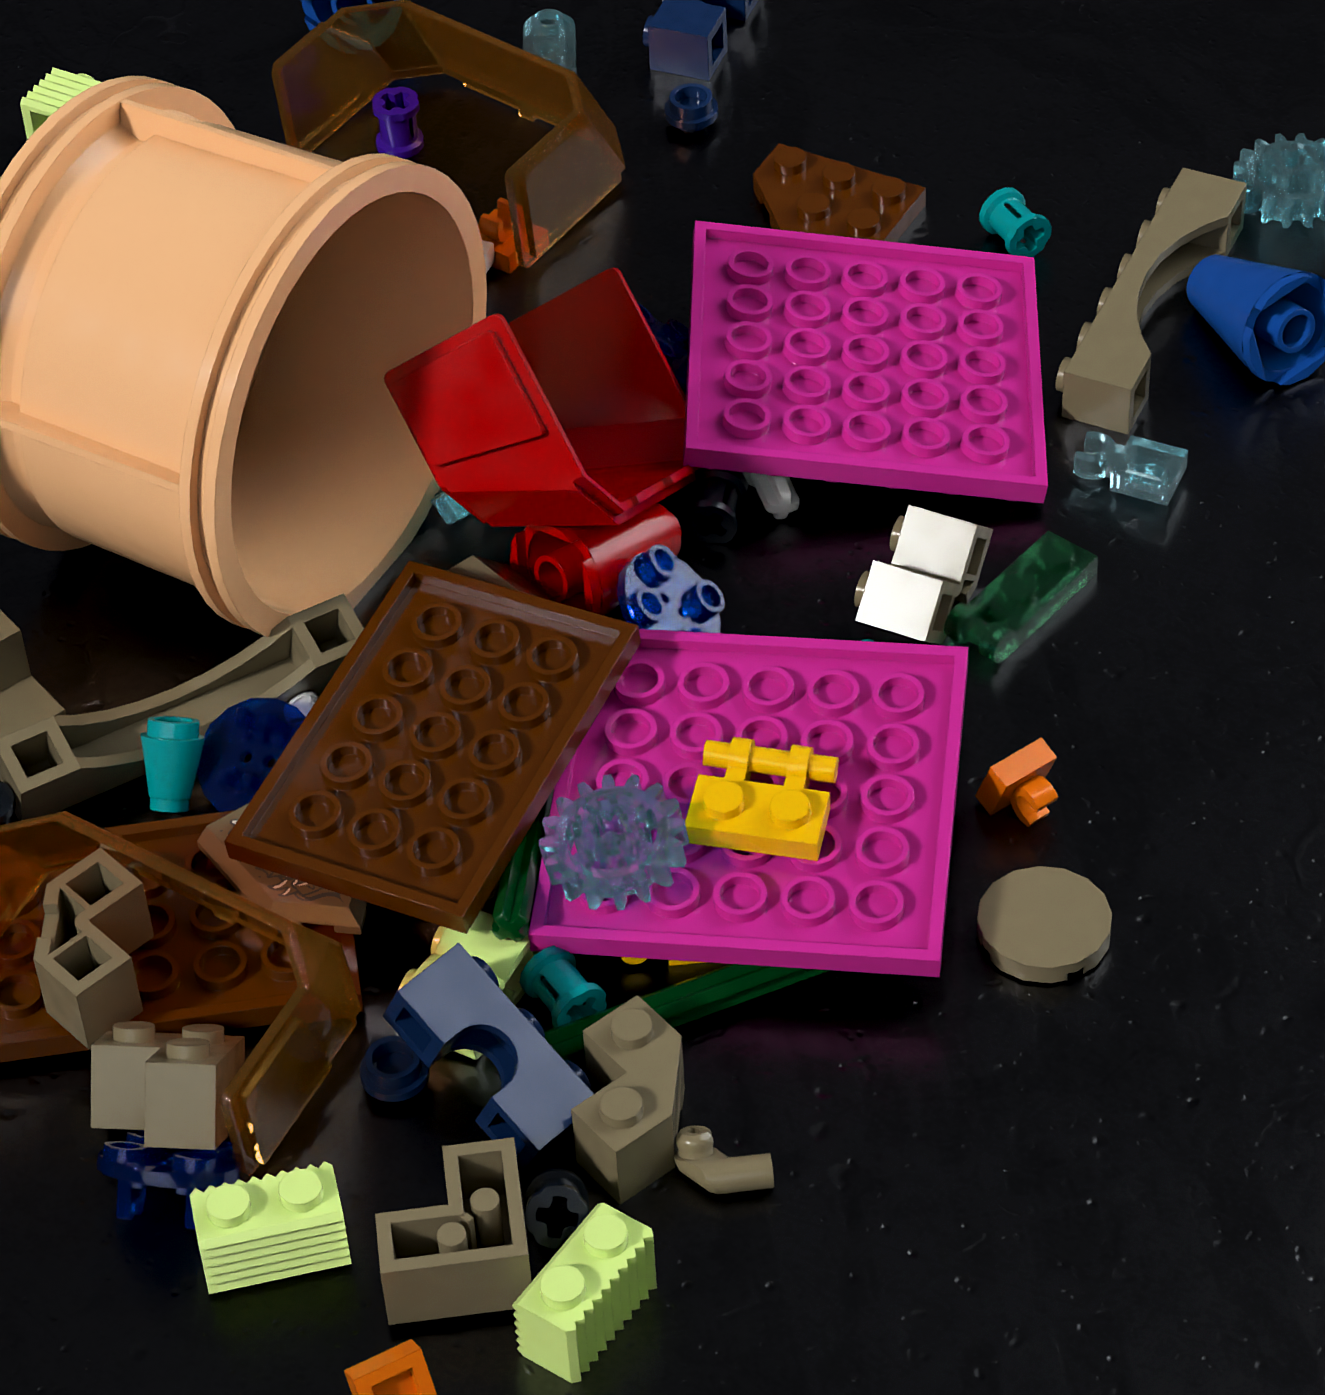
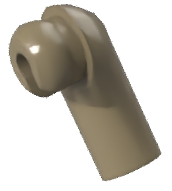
(717, 1171)

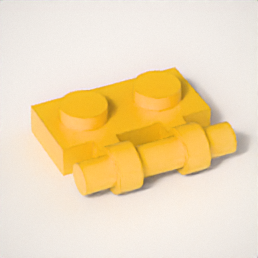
(756, 814)

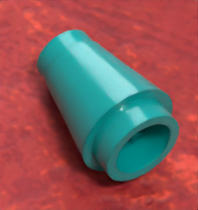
(171, 761)

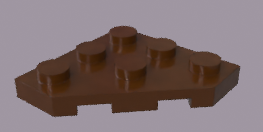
(834, 197)

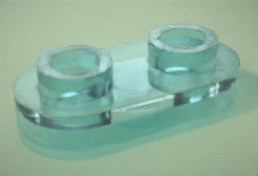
(551, 38)

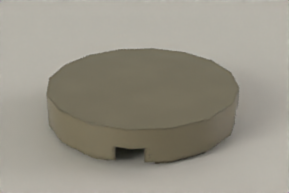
(1044, 924)

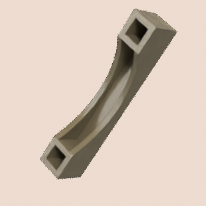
(1111, 366)
(93, 752)

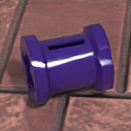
(397, 119)

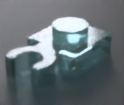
(1137, 469)

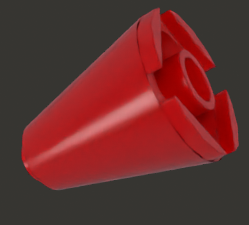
(583, 562)

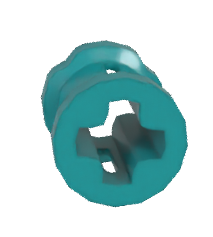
(1015, 222)
(562, 988)

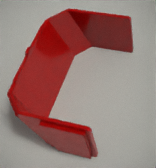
(550, 414)

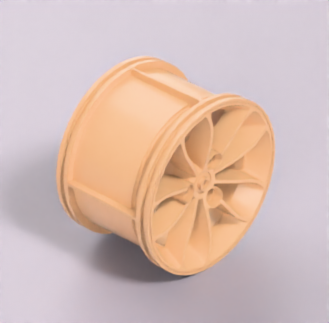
(212, 347)

